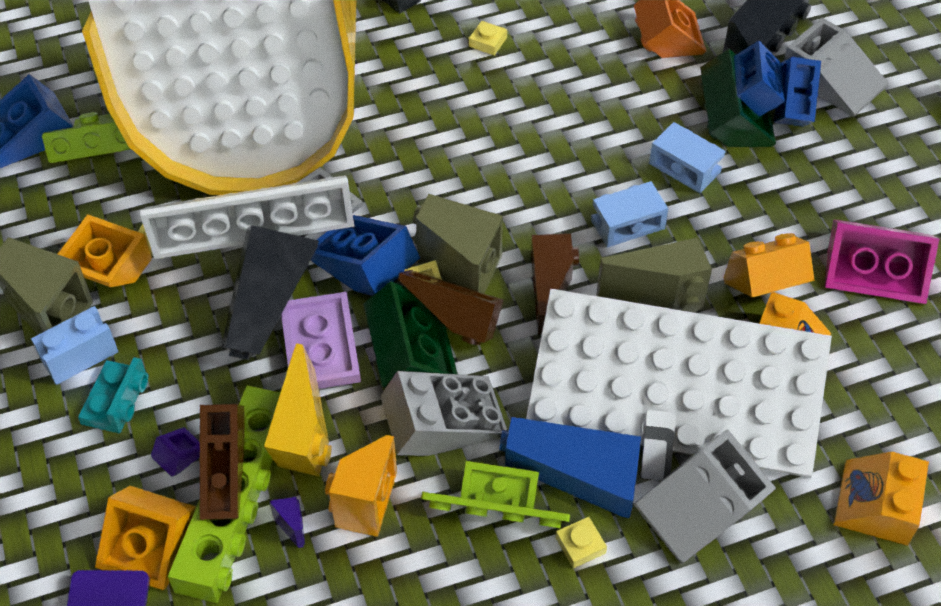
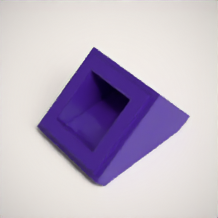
(175, 451)
(289, 517)

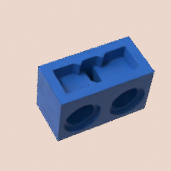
(759, 78)
(800, 89)

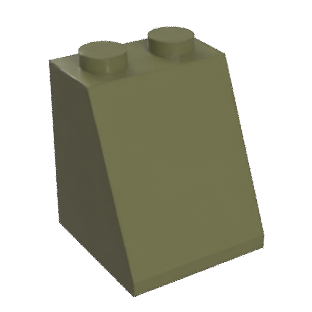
(460, 239)
(42, 285)

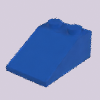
(25, 116)
(366, 254)

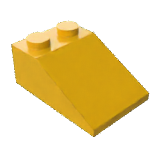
(298, 427)

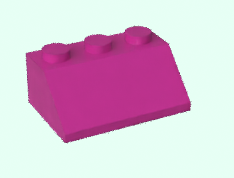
(880, 261)

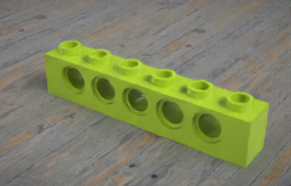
(209, 578)

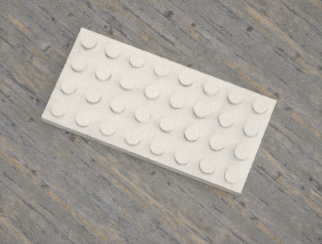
(617, 359)

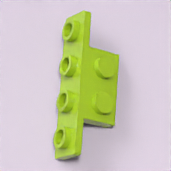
(88, 137)
(498, 489)

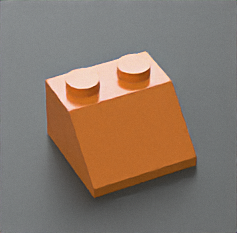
(669, 28)

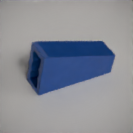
(576, 460)

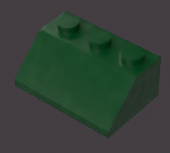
(727, 114)
(406, 334)

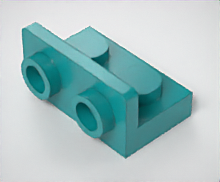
(114, 395)

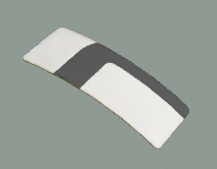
(658, 444)

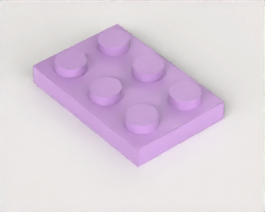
(327, 335)

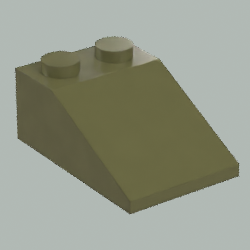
(658, 276)

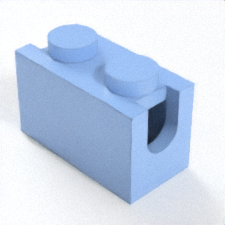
(686, 157)
(629, 214)
(75, 345)

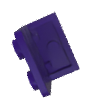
(108, 588)

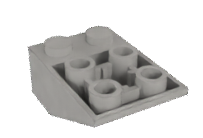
(846, 73)
(440, 412)
(704, 496)

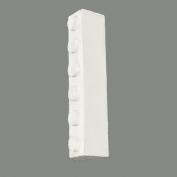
(223, 219)

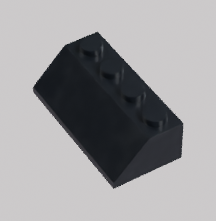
(764, 21)

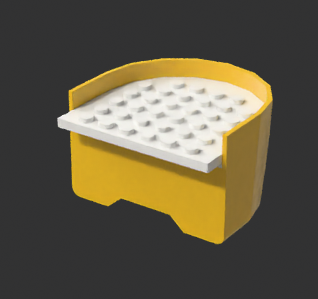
(227, 87)

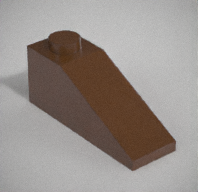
(551, 269)
(457, 307)
(221, 460)

